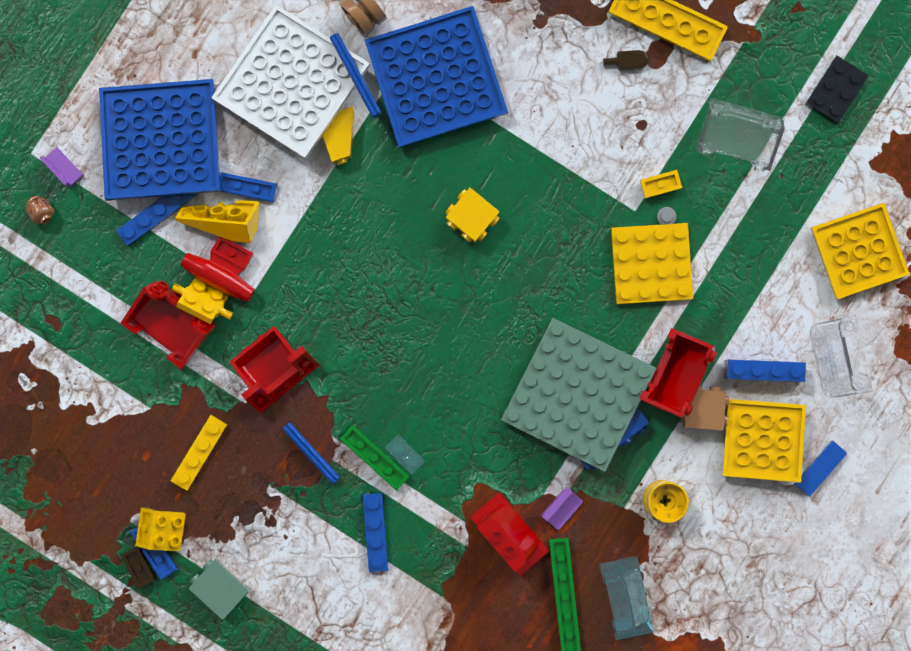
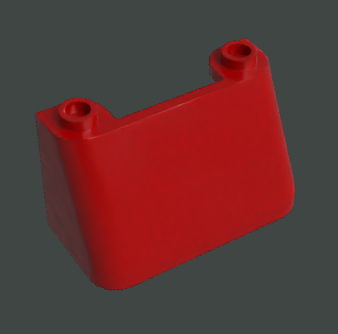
(679, 374)

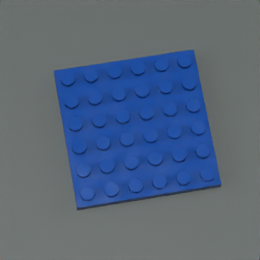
(436, 77)
(159, 140)

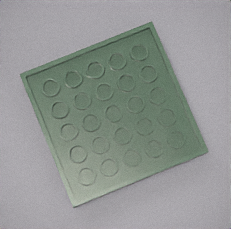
(578, 394)

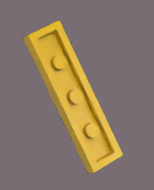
(199, 452)

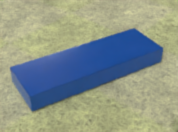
(247, 187)
(821, 468)
(159, 559)

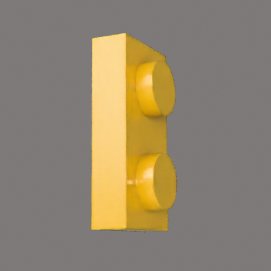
(660, 184)

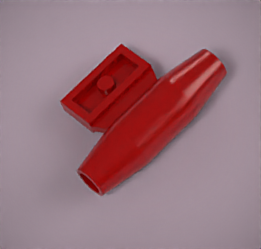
(222, 269)

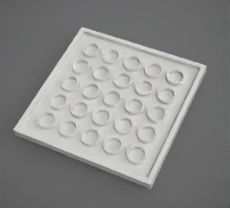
(288, 82)

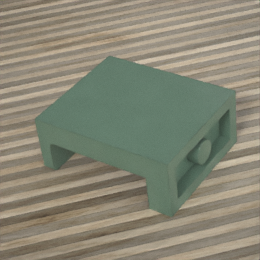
(218, 588)

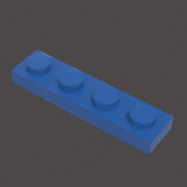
(375, 532)

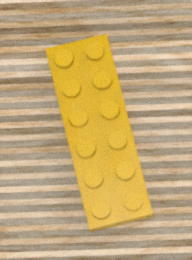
(673, 24)

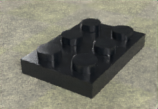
(836, 89)

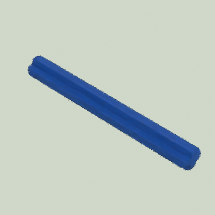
(355, 75)

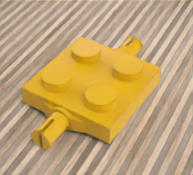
(202, 301)

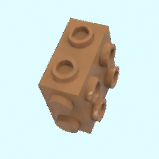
(708, 410)

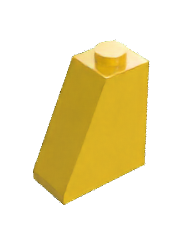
(340, 136)

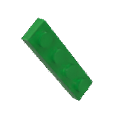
(374, 457)

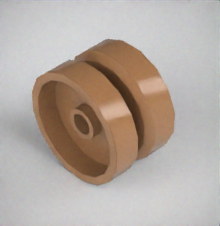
(361, 12)

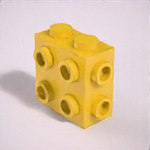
(471, 216)

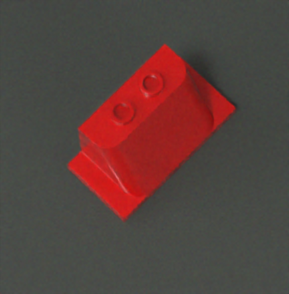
(271, 368)
(509, 534)

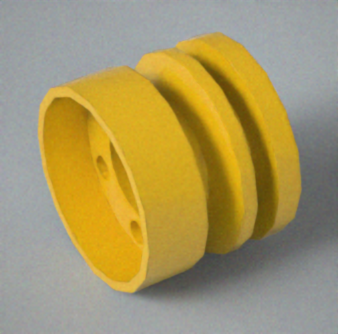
(673, 508)

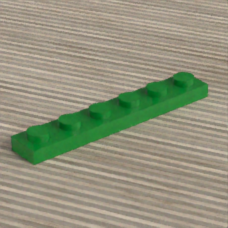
(564, 594)

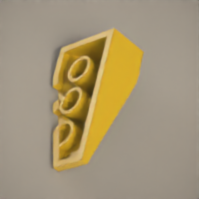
(233, 222)

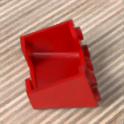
(172, 327)

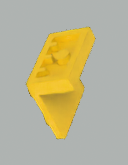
(160, 530)

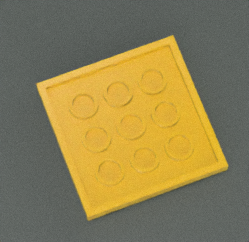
(860, 251)
(652, 263)
(764, 440)

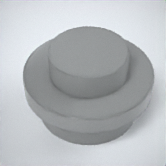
(666, 216)

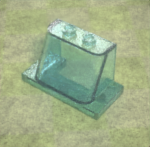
(627, 597)

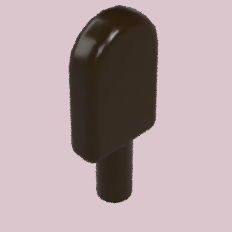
(628, 60)

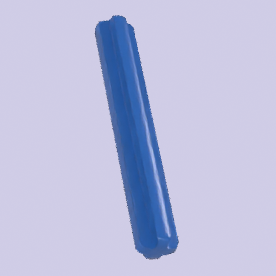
(311, 453)

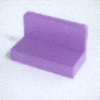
(62, 167)
(562, 508)

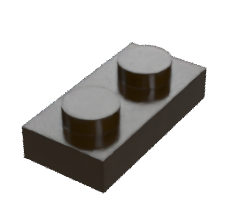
(138, 567)

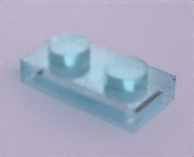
(405, 454)

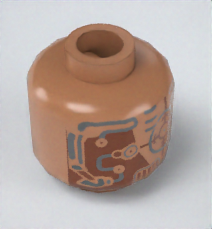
(39, 210)

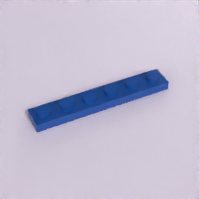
(152, 217)

